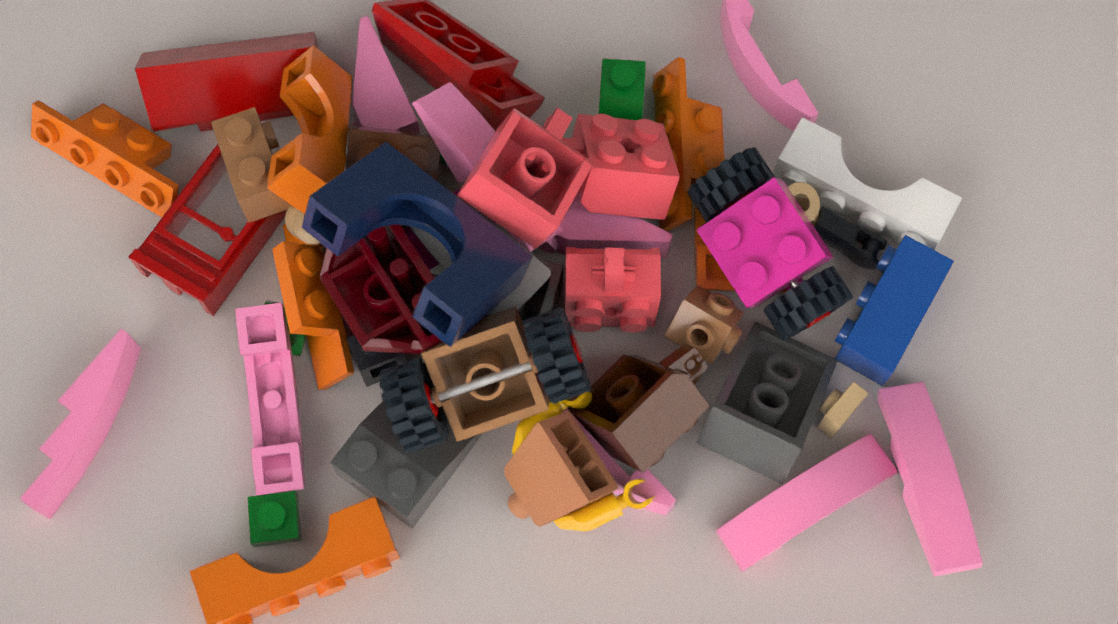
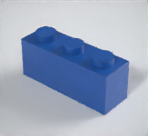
(892, 309)

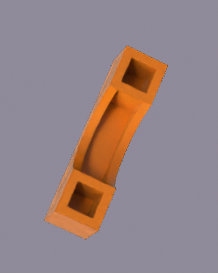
(320, 101)
(354, 545)

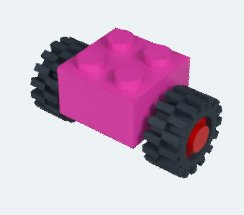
(766, 243)

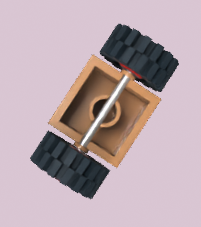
(485, 379)

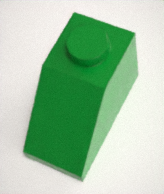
(622, 88)

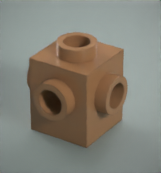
(706, 323)

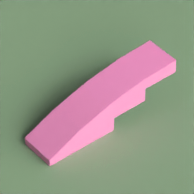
(458, 134)
(93, 408)
(929, 479)

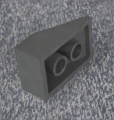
(768, 403)
(399, 480)

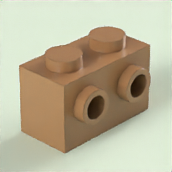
(247, 156)

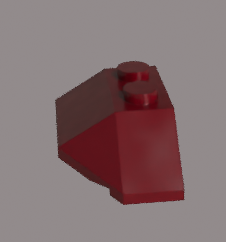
(379, 289)

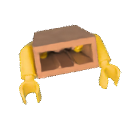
(561, 474)

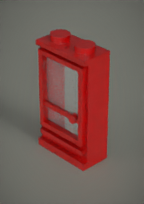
(204, 238)

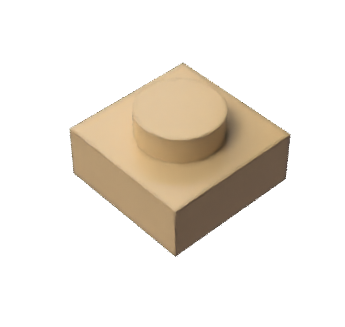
(839, 408)

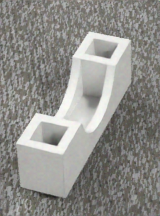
(916, 211)

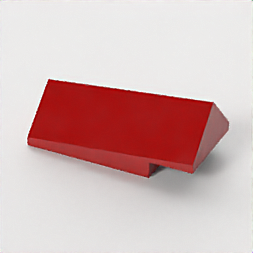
(450, 51)
(217, 80)

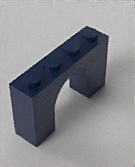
(395, 191)

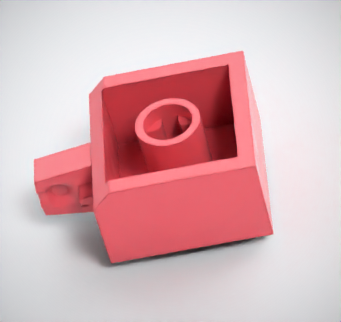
(630, 167)
(527, 176)
(612, 288)

